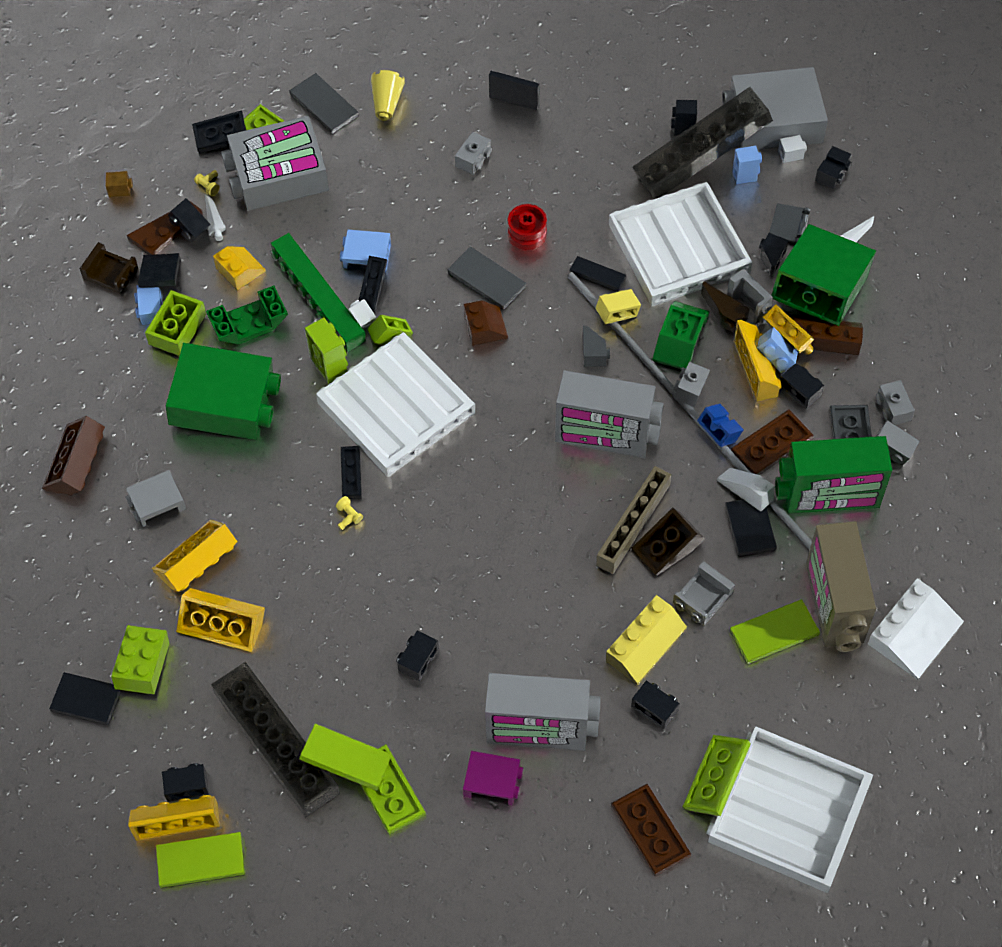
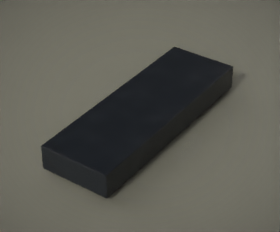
(598, 273)
(373, 281)
(351, 472)

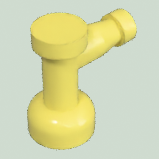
(211, 188)
(344, 505)

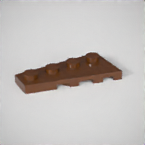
(156, 234)

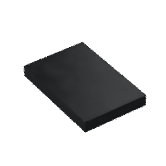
(514, 90)
(213, 133)
(159, 270)
(750, 528)
(85, 698)

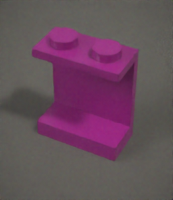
(492, 776)

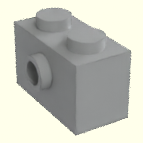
(473, 153)
(691, 384)
(895, 403)
(900, 443)

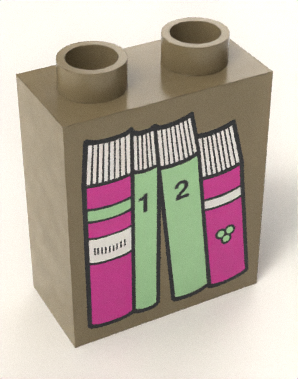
(840, 585)

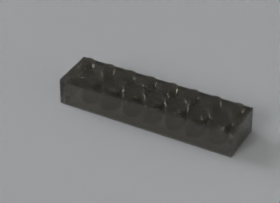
(702, 143)
(274, 738)

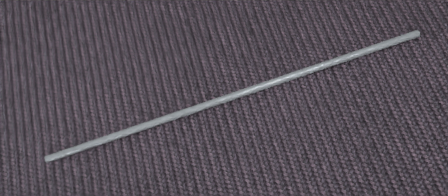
(689, 409)

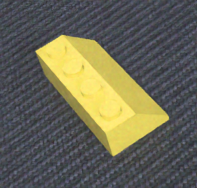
(646, 640)

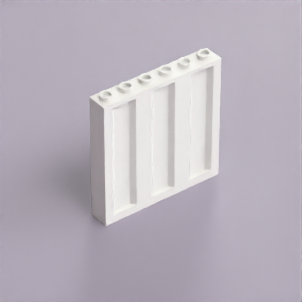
(679, 243)
(395, 404)
(791, 809)

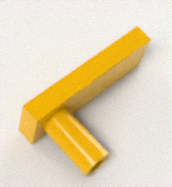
(789, 329)

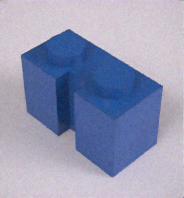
(719, 426)

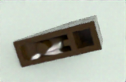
(724, 307)

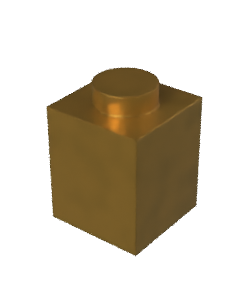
(118, 184)

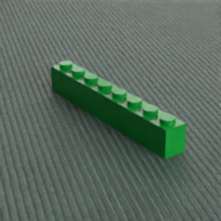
(317, 290)

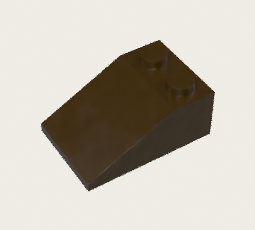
(667, 542)

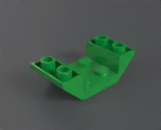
(249, 320)
(679, 335)

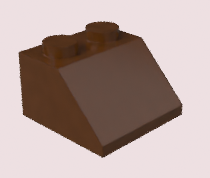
(484, 322)

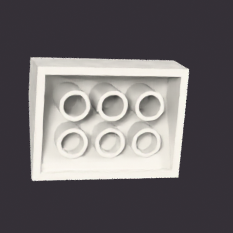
(916, 629)

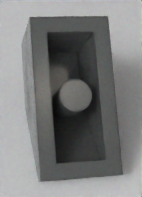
(594, 348)

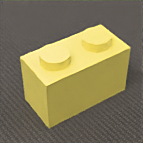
(618, 306)

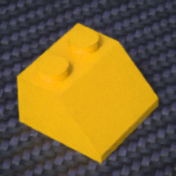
(237, 266)

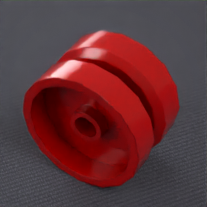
(527, 227)

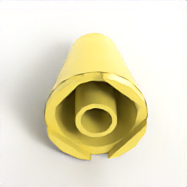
(386, 92)

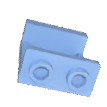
(361, 244)

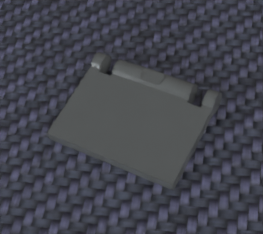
(789, 222)

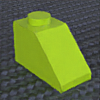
(387, 327)

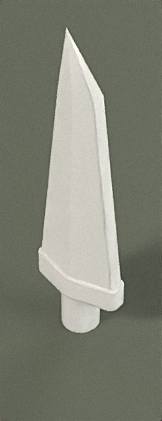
(213, 217)
(858, 231)

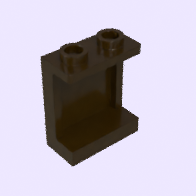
(108, 269)

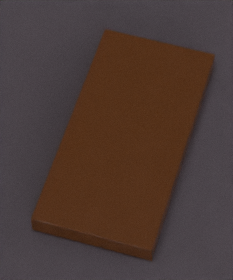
(771, 442)
(651, 829)

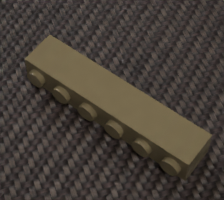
(633, 520)

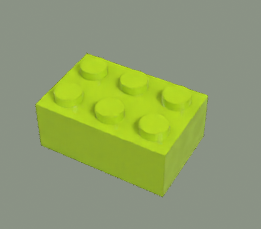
(175, 322)
(326, 349)
(140, 659)

